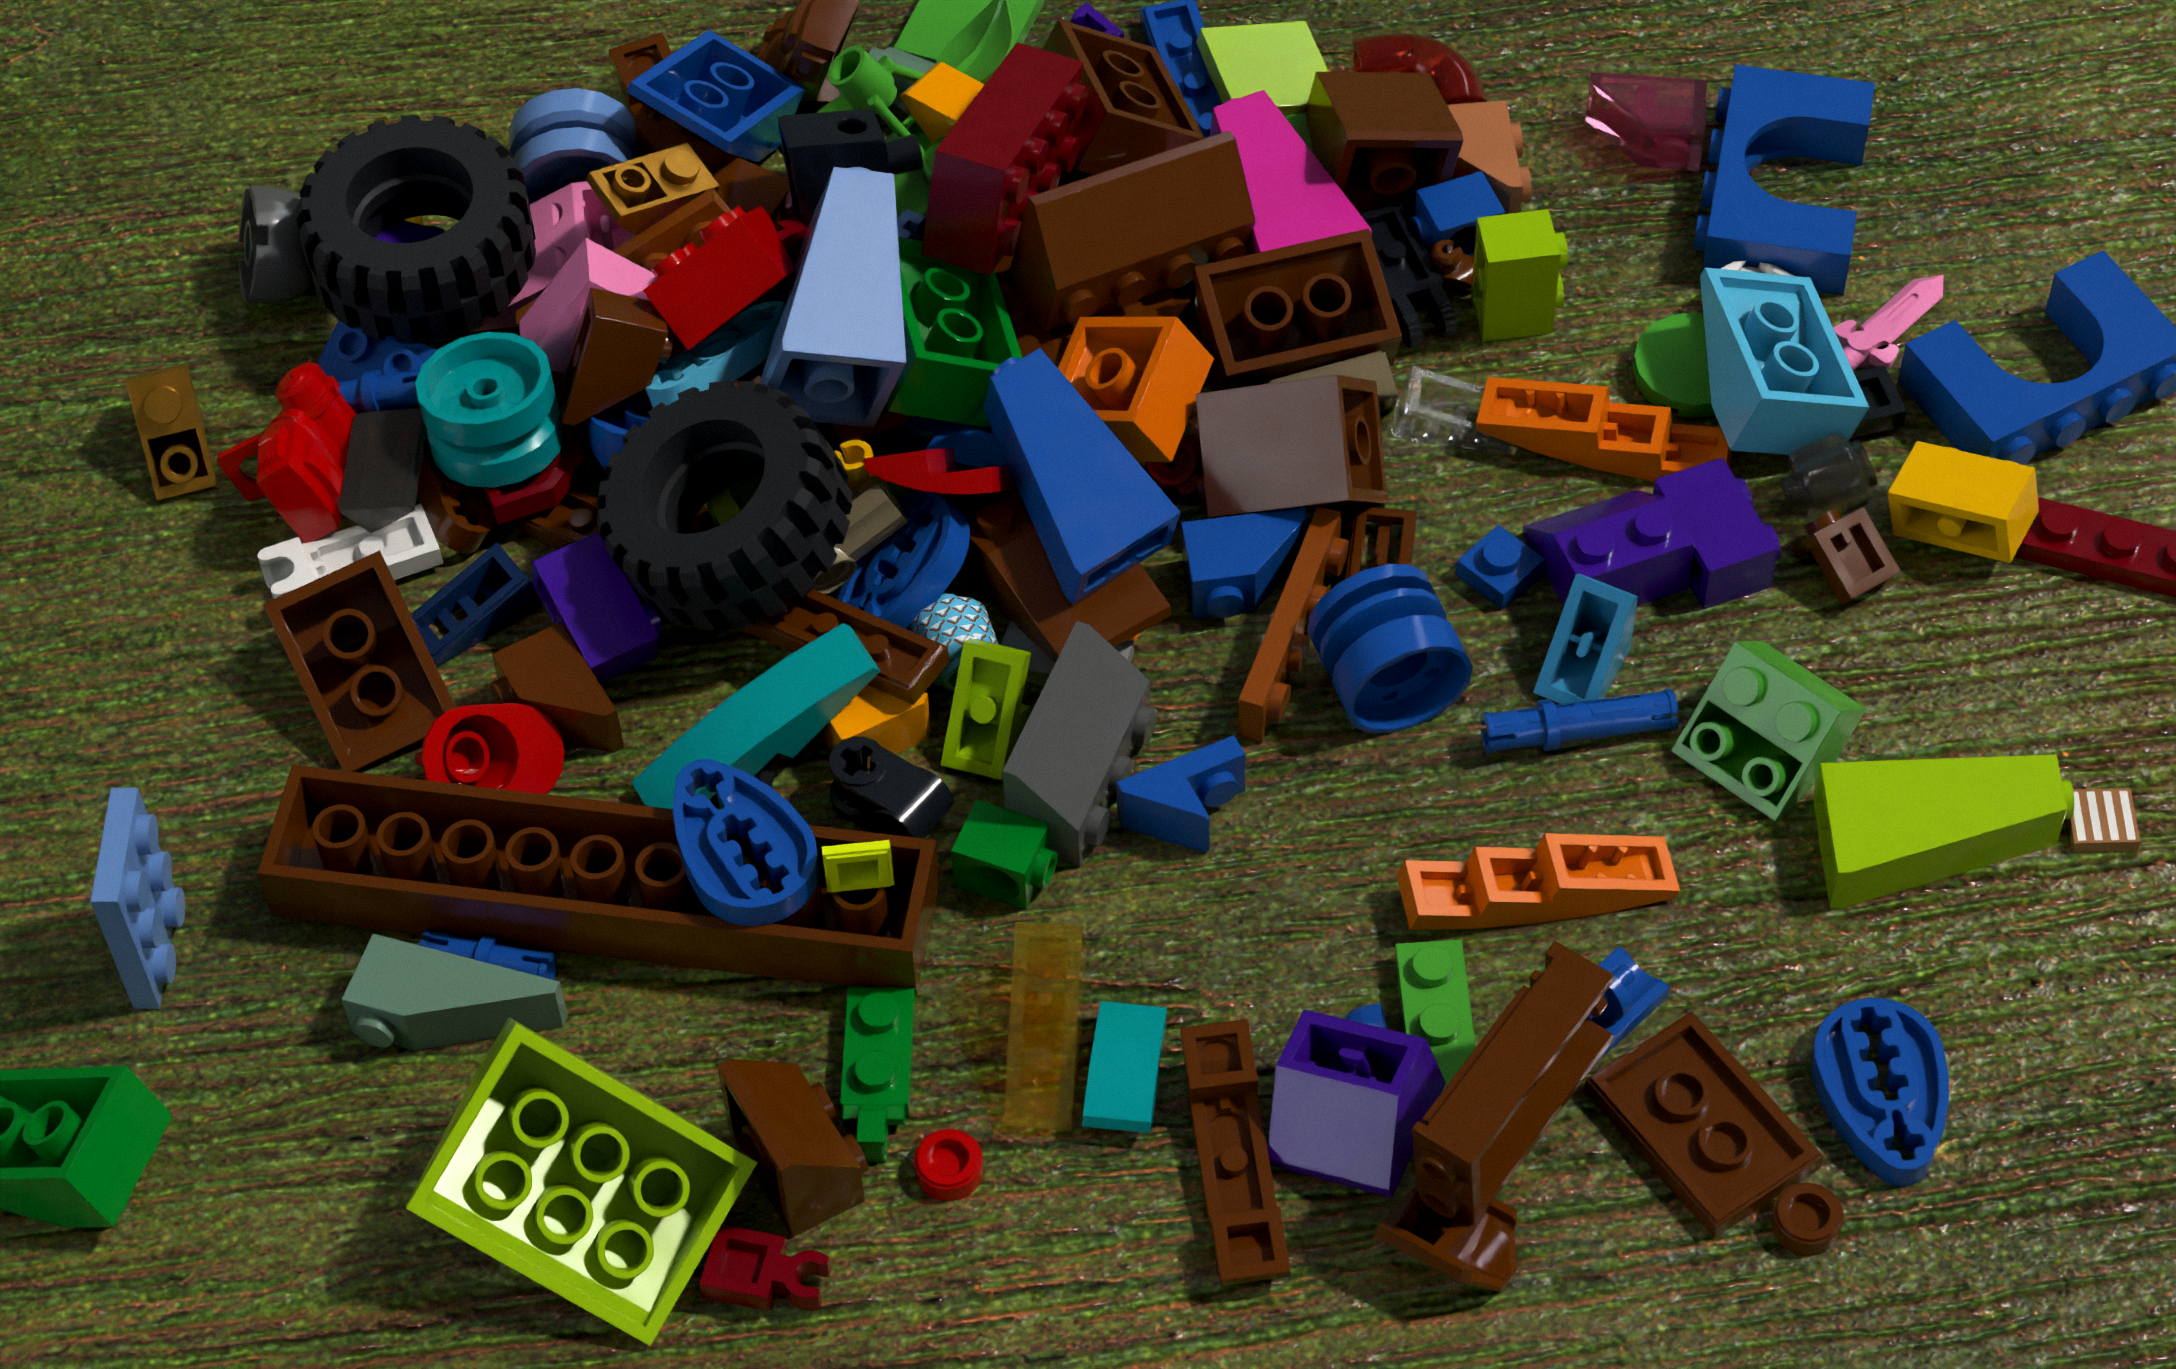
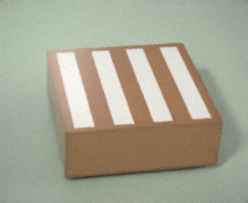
(2103, 821)

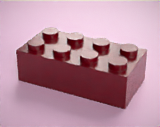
(999, 154)

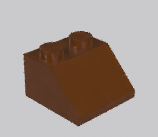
(791, 1135)

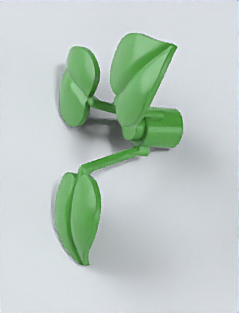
(870, 86)

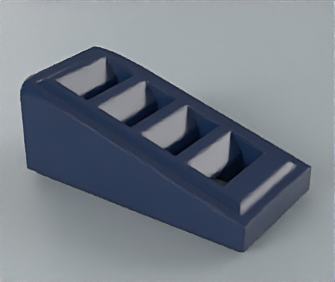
(498, 611)

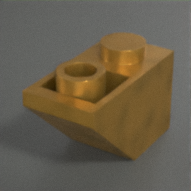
(651, 186)
(171, 431)

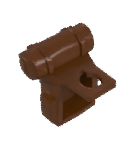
(807, 44)

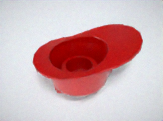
(494, 748)

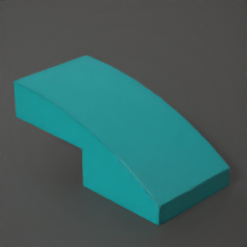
(1124, 1067)

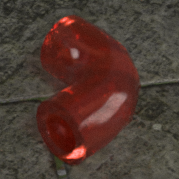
(1420, 54)

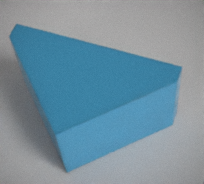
(1588, 642)

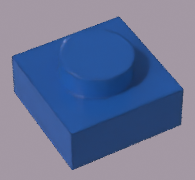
(1500, 567)

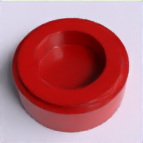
(948, 1164)

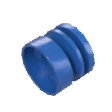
(1389, 648)

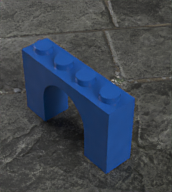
(1770, 118)
(2016, 419)

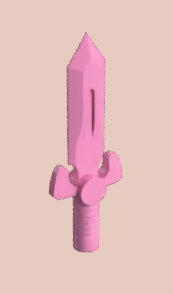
(1888, 324)

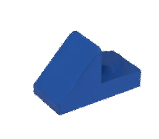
(1172, 796)

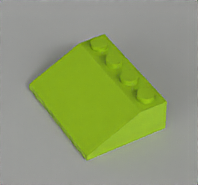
(580, 1182)

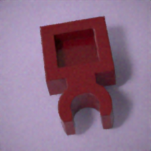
(753, 1265)

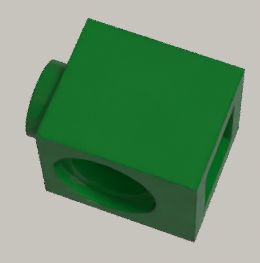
(1003, 855)

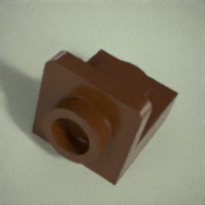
(1848, 553)

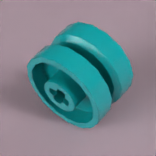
(490, 409)

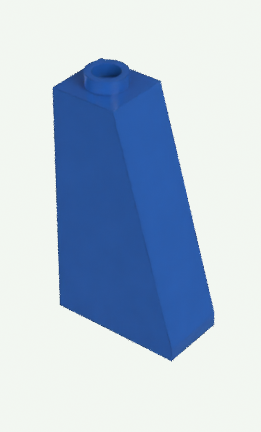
(1075, 477)

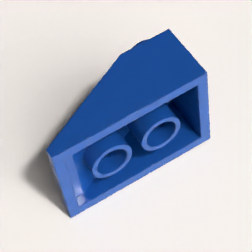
(721, 95)

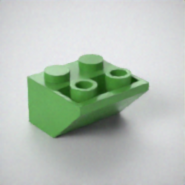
(1767, 727)

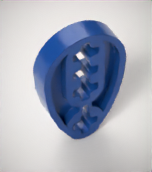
(912, 563)
(717, 865)
(1914, 1071)

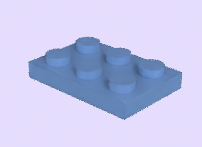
(137, 899)

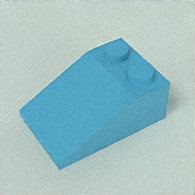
(1775, 363)

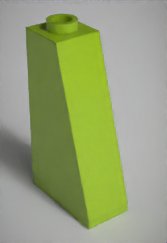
(1932, 819)

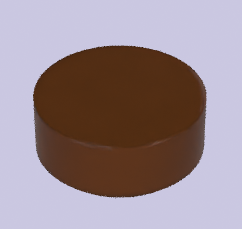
(1807, 1219)

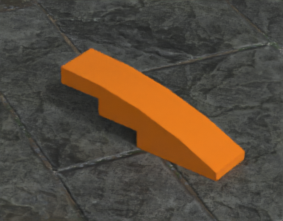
(1590, 431)
(1549, 883)

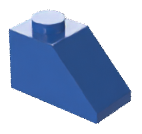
(1239, 559)

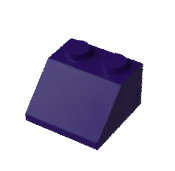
(1620, 541)

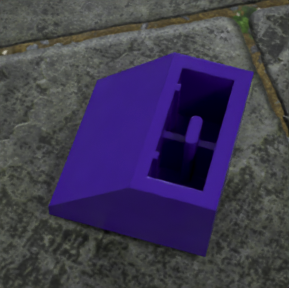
(1350, 1101)

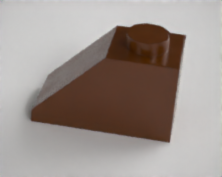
(612, 354)
(556, 680)

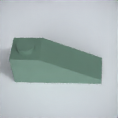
(441, 999)

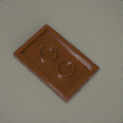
(1703, 1124)

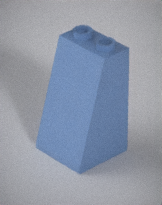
(843, 310)

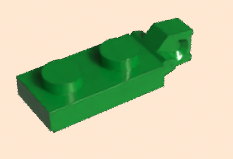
(877, 1064)

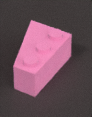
(558, 309)

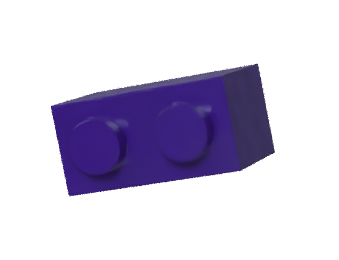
(1732, 545)
(597, 607)

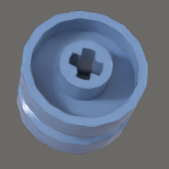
(567, 136)

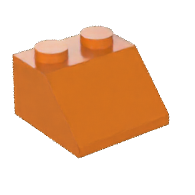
(1138, 378)

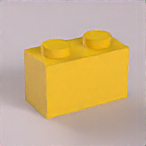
(1963, 501)

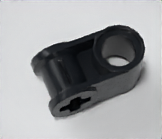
(888, 797)

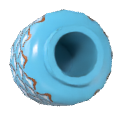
(951, 623)

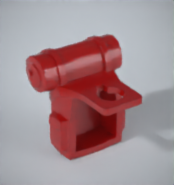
(299, 453)

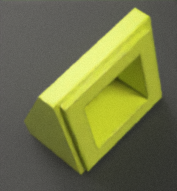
(858, 866)

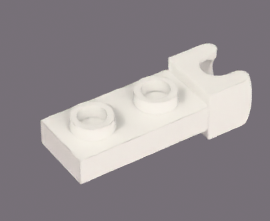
(405, 545)

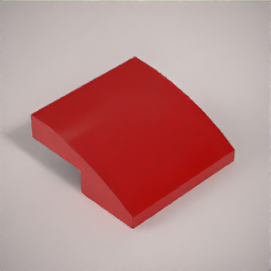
(936, 472)

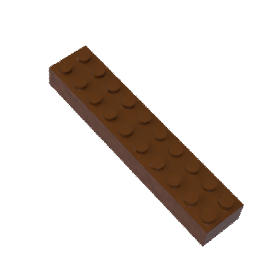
(572, 880)

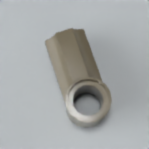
(872, 520)

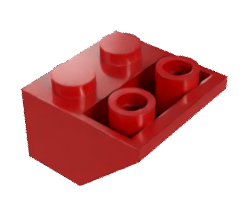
(714, 283)

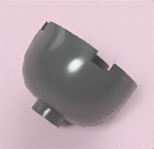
(273, 249)

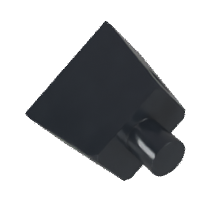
(838, 139)

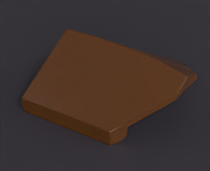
(1468, 1253)

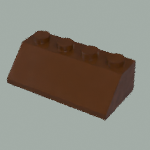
(1131, 231)

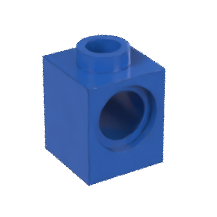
(1452, 210)

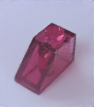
(1650, 117)

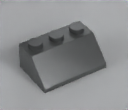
(1079, 743)

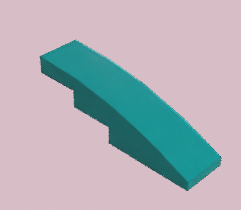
(768, 715)

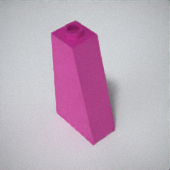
(1286, 183)

